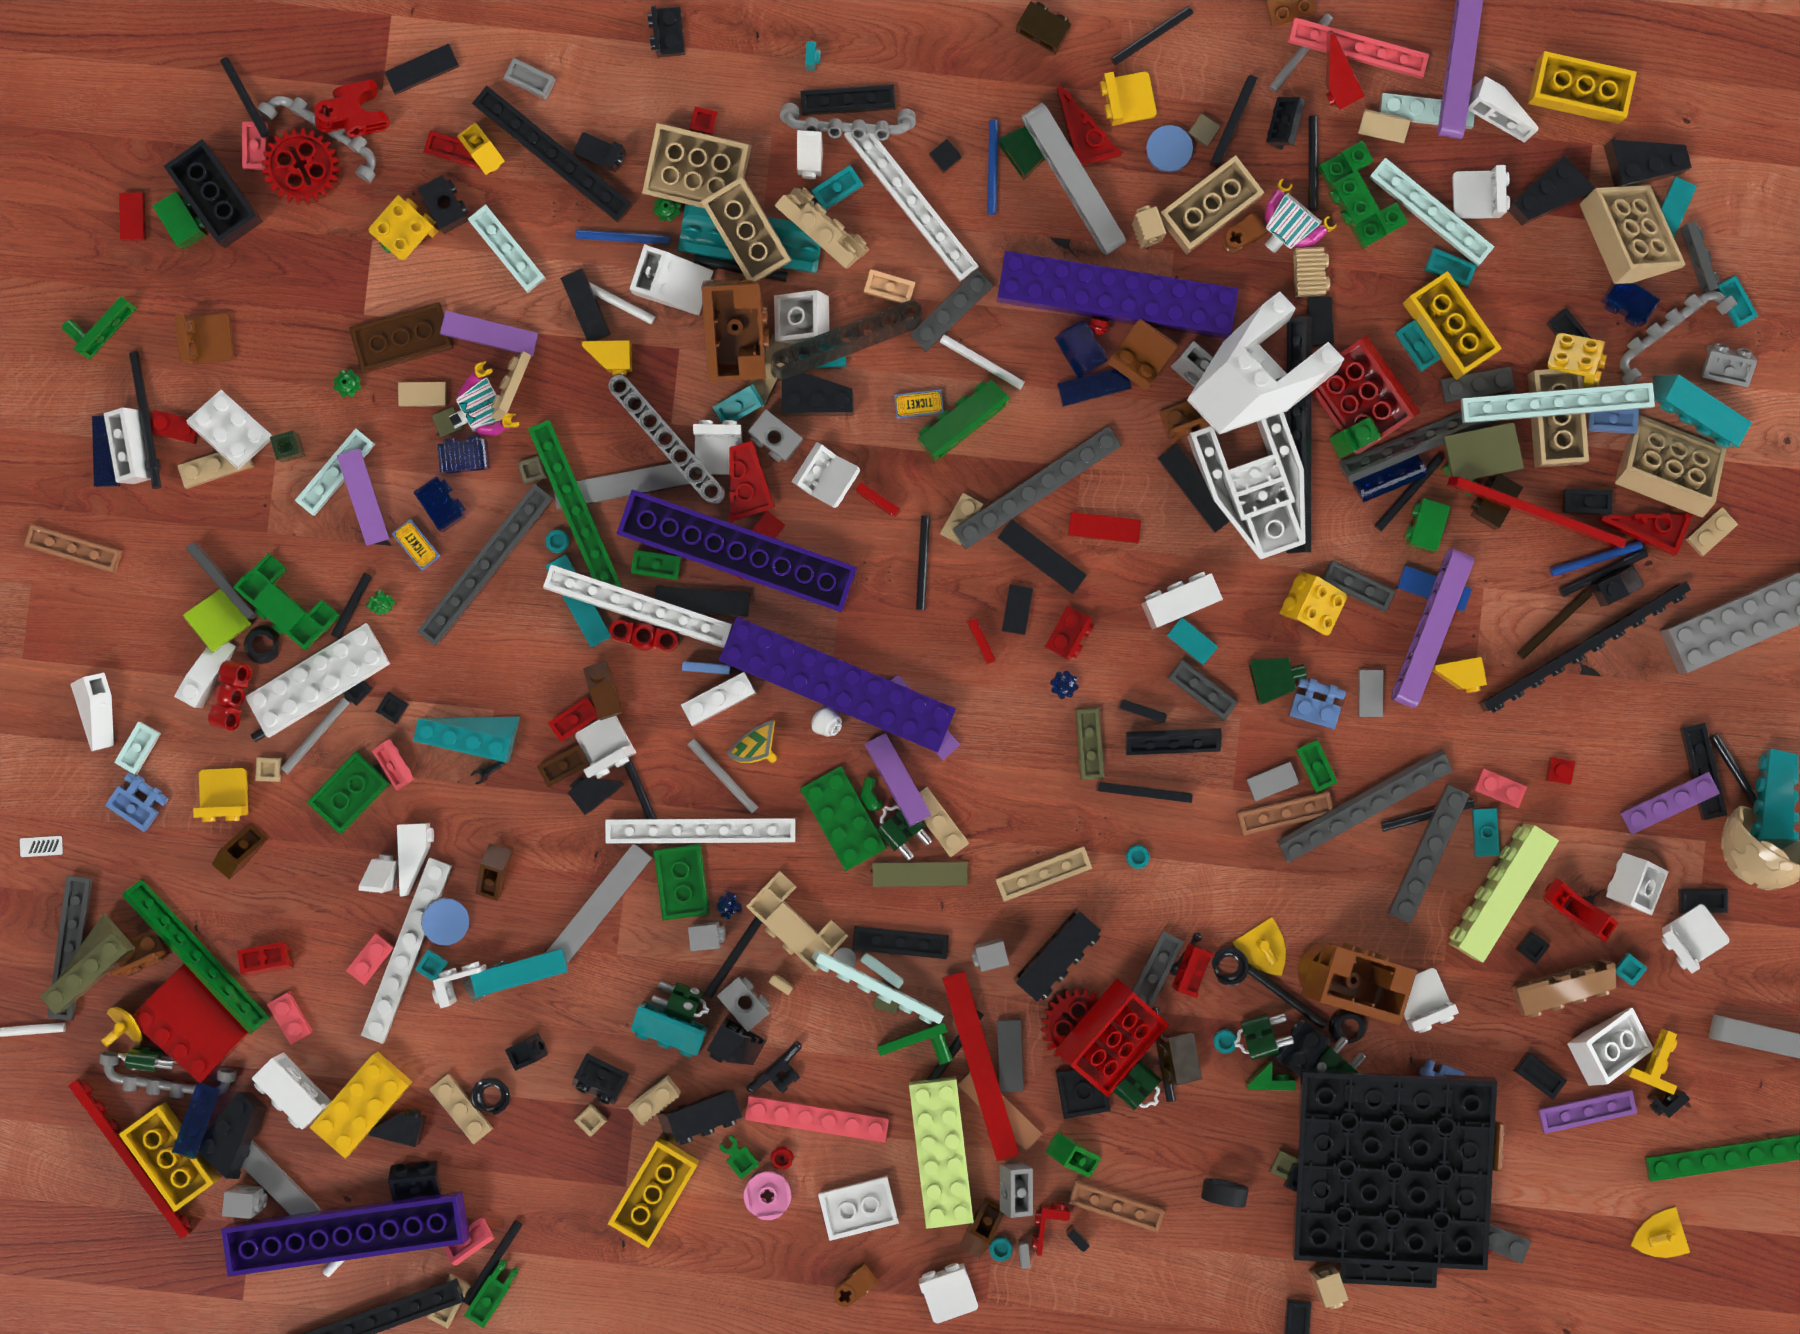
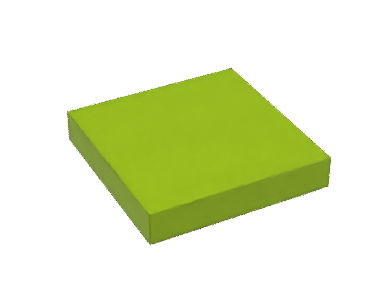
(216, 620)

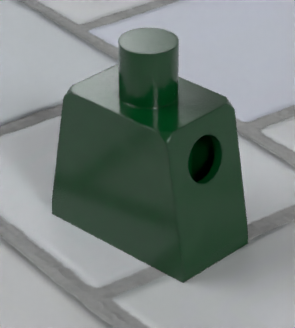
(1021, 151)
(1274, 678)

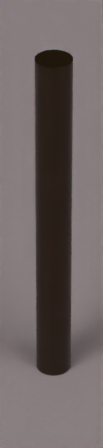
(1554, 624)

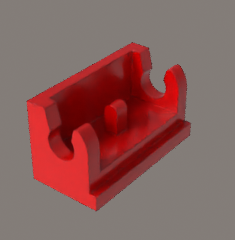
(264, 959)
(1191, 970)

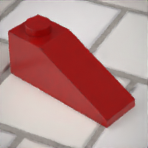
(1340, 77)

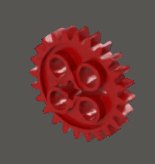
(319, 158)
(1055, 1015)

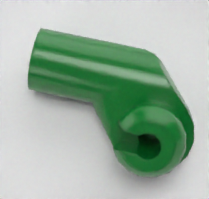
(868, 796)

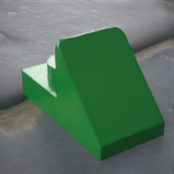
(1355, 437)
(1263, 1080)

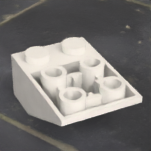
(669, 280)

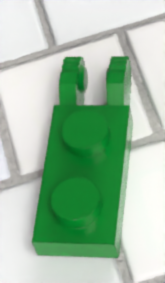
(490, 1296)

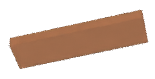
(73, 548)
(1284, 813)
(1024, 1131)
(1116, 1206)

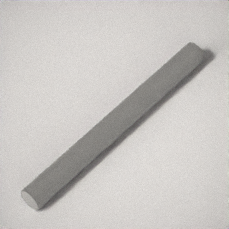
(1295, 59)
(315, 735)
(722, 775)

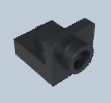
(526, 1052)
(1670, 1105)

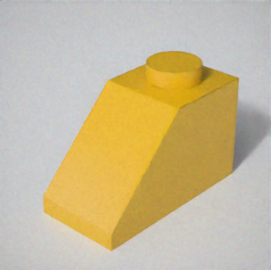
(481, 148)
(612, 355)
(1463, 674)

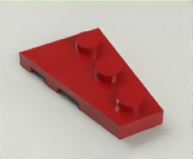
(747, 482)

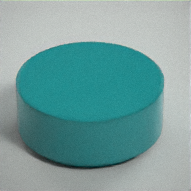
(557, 541)
(1137, 856)
(1224, 1041)
(1000, 1248)

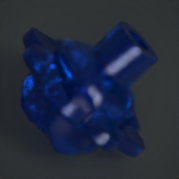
(1064, 684)
(728, 905)

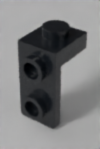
(600, 152)

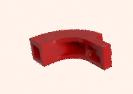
(1579, 910)

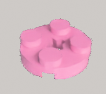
(779, 1202)

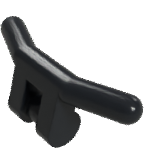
(775, 1068)

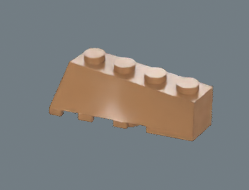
(1565, 987)

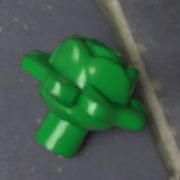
(666, 209)
(347, 383)
(380, 603)

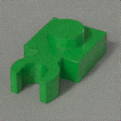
(741, 1159)

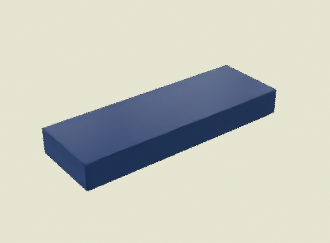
(1421, 584)

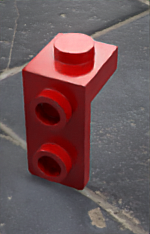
(1055, 1211)

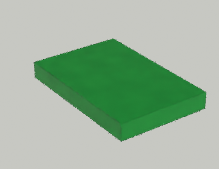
(348, 792)
(681, 882)

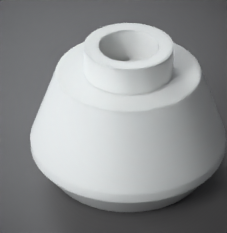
(826, 721)

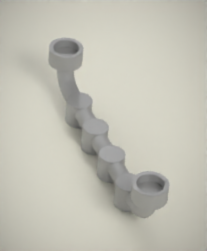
(299, 107)
(905, 119)
(1673, 319)
(154, 1084)

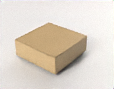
(268, 769)
(781, 984)
(591, 1120)

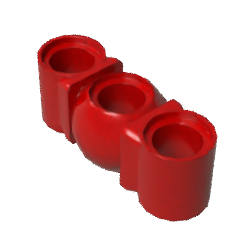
(632, 636)
(229, 695)

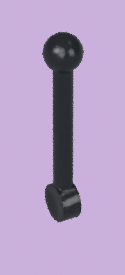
(1196, 938)

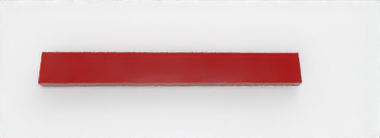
(1536, 512)
(980, 1066)

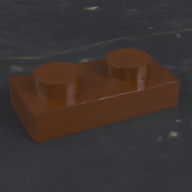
(563, 765)

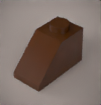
(603, 690)
(239, 851)
(493, 871)
(982, 1231)

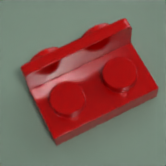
(1069, 633)

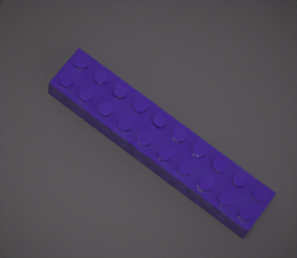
(1117, 295)
(736, 550)
(837, 684)
(345, 1233)

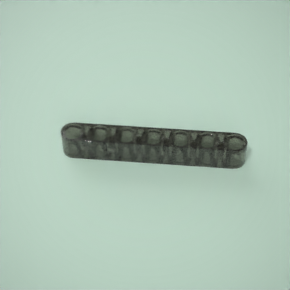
(839, 348)

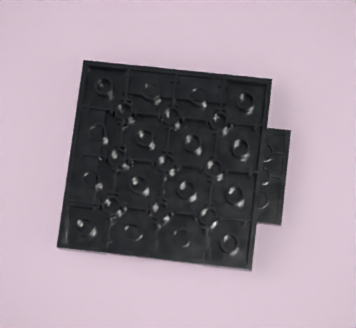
(1394, 1174)

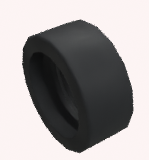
(1224, 1192)

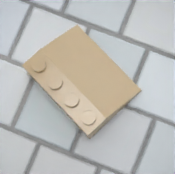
(692, 164)
(1631, 233)
(1672, 467)

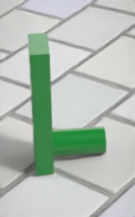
(91, 342)
(936, 1036)

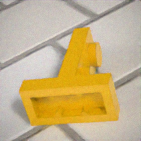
(1657, 1063)

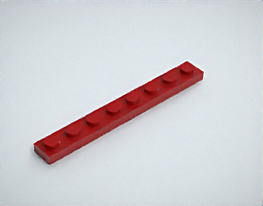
(111, 1130)

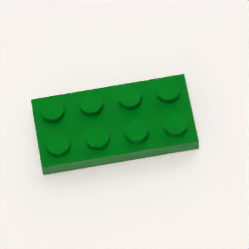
(843, 818)

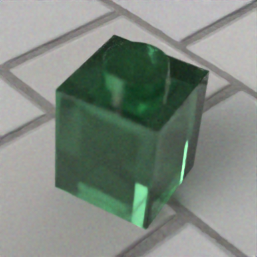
(287, 446)

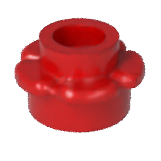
(1098, 325)
(777, 1162)

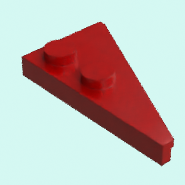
(1086, 139)
(1658, 531)

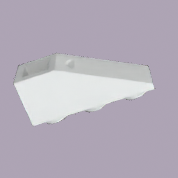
(95, 709)

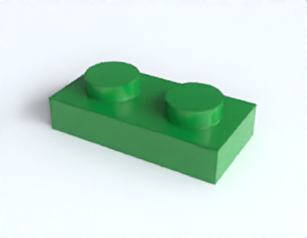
(656, 565)
(1316, 766)

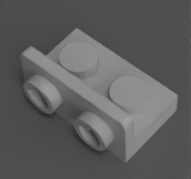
(1729, 365)

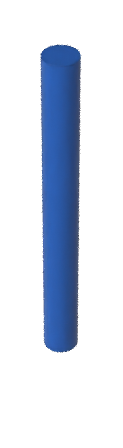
(992, 167)
(623, 237)
(1595, 558)

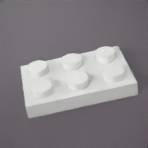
(229, 429)
(858, 1208)

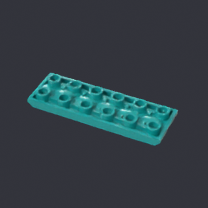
(702, 238)

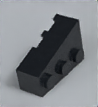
(735, 1044)
(700, 1117)
(231, 1134)

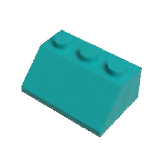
(667, 1030)

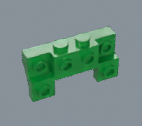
(1354, 198)
(275, 604)

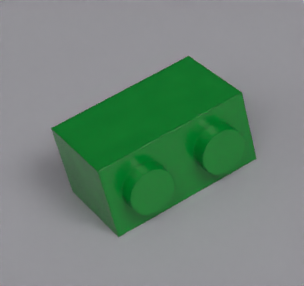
(179, 220)
(1427, 525)

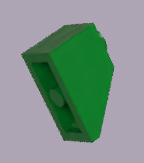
(1073, 1155)

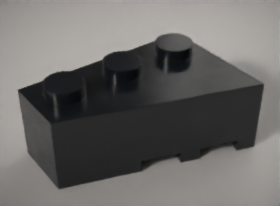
(1645, 162)
(1552, 191)
(815, 397)

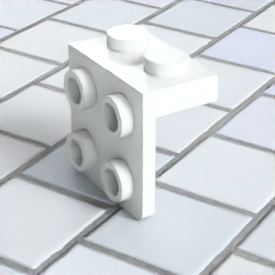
(1480, 193)
(713, 444)
(825, 475)
(604, 746)
(1694, 937)
(444, 990)
(1428, 1002)
(948, 1292)

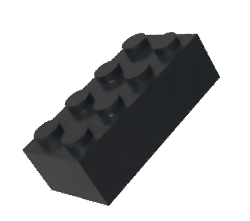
(213, 193)
(1057, 955)

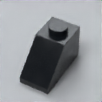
(1617, 586)
(592, 792)
(402, 1128)

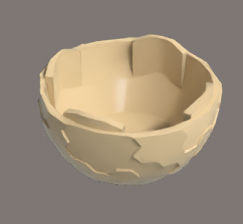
(1757, 860)

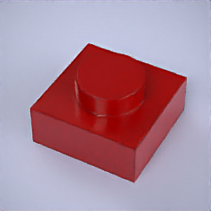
(703, 120)
(1560, 770)

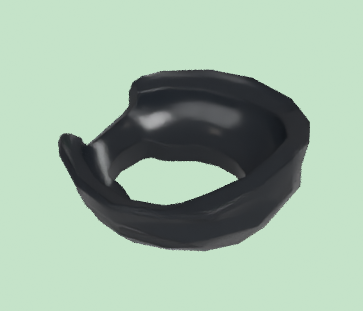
(266, 657)
(1239, 975)
(1339, 1017)
(477, 1095)

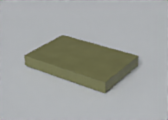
(1483, 452)

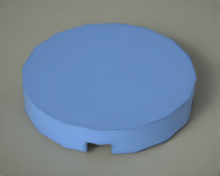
(1169, 148)
(445, 921)

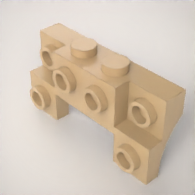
(823, 230)
(791, 927)

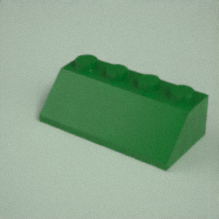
(963, 420)

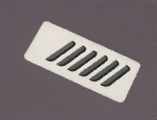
(41, 846)

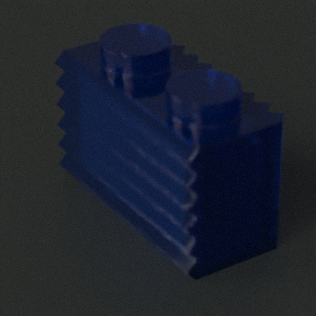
(1630, 302)
(1081, 349)
(463, 455)
(440, 504)

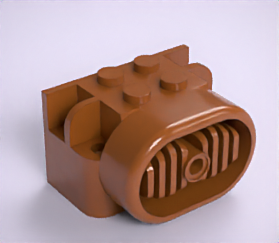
(732, 349)
(1356, 980)

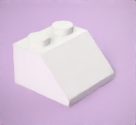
(800, 316)
(1637, 883)

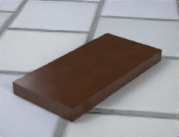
(400, 338)

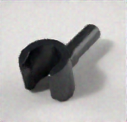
(485, 773)

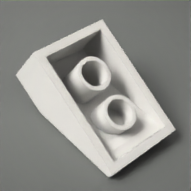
(1610, 1047)

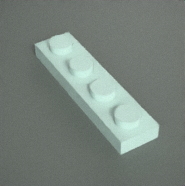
(1416, 109)
(506, 248)
(331, 476)

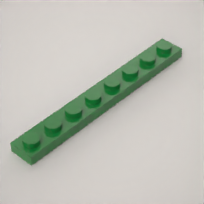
(573, 503)
(195, 956)
(1723, 1157)

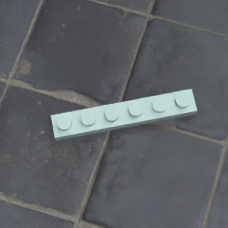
(1431, 212)
(869, 983)

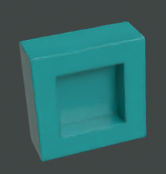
(813, 56)
(431, 965)
(1630, 969)

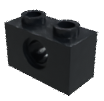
(434, 193)

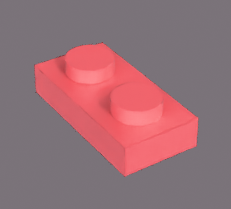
(253, 147)
(393, 764)
(1499, 788)
(370, 959)
(290, 1018)
(478, 1237)

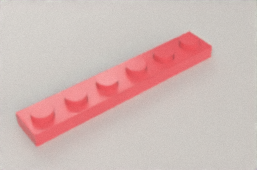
(1360, 48)
(816, 1118)

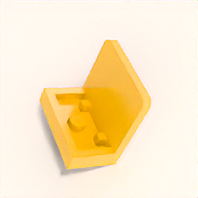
(1128, 97)
(402, 227)
(1578, 357)
(1314, 603)
(222, 794)

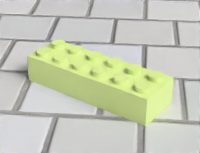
(1503, 891)
(941, 1152)

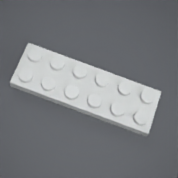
(317, 680)

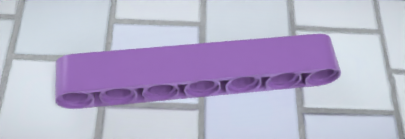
(1459, 68)
(1432, 628)

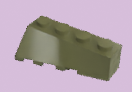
(94, 959)

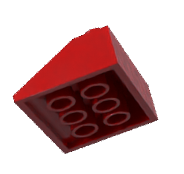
(1365, 389)
(190, 1024)
(1112, 1037)

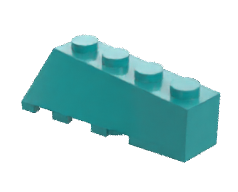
(1700, 409)
(476, 736)
(1776, 798)

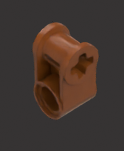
(1246, 231)
(858, 1283)

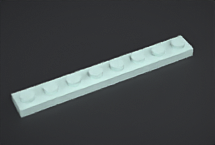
(1557, 403)

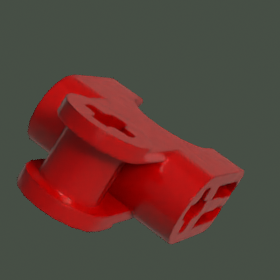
(346, 113)

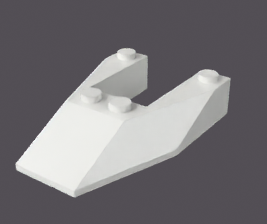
(1247, 383)
(1262, 496)

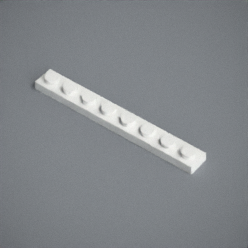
(914, 205)
(637, 606)
(700, 830)
(405, 953)

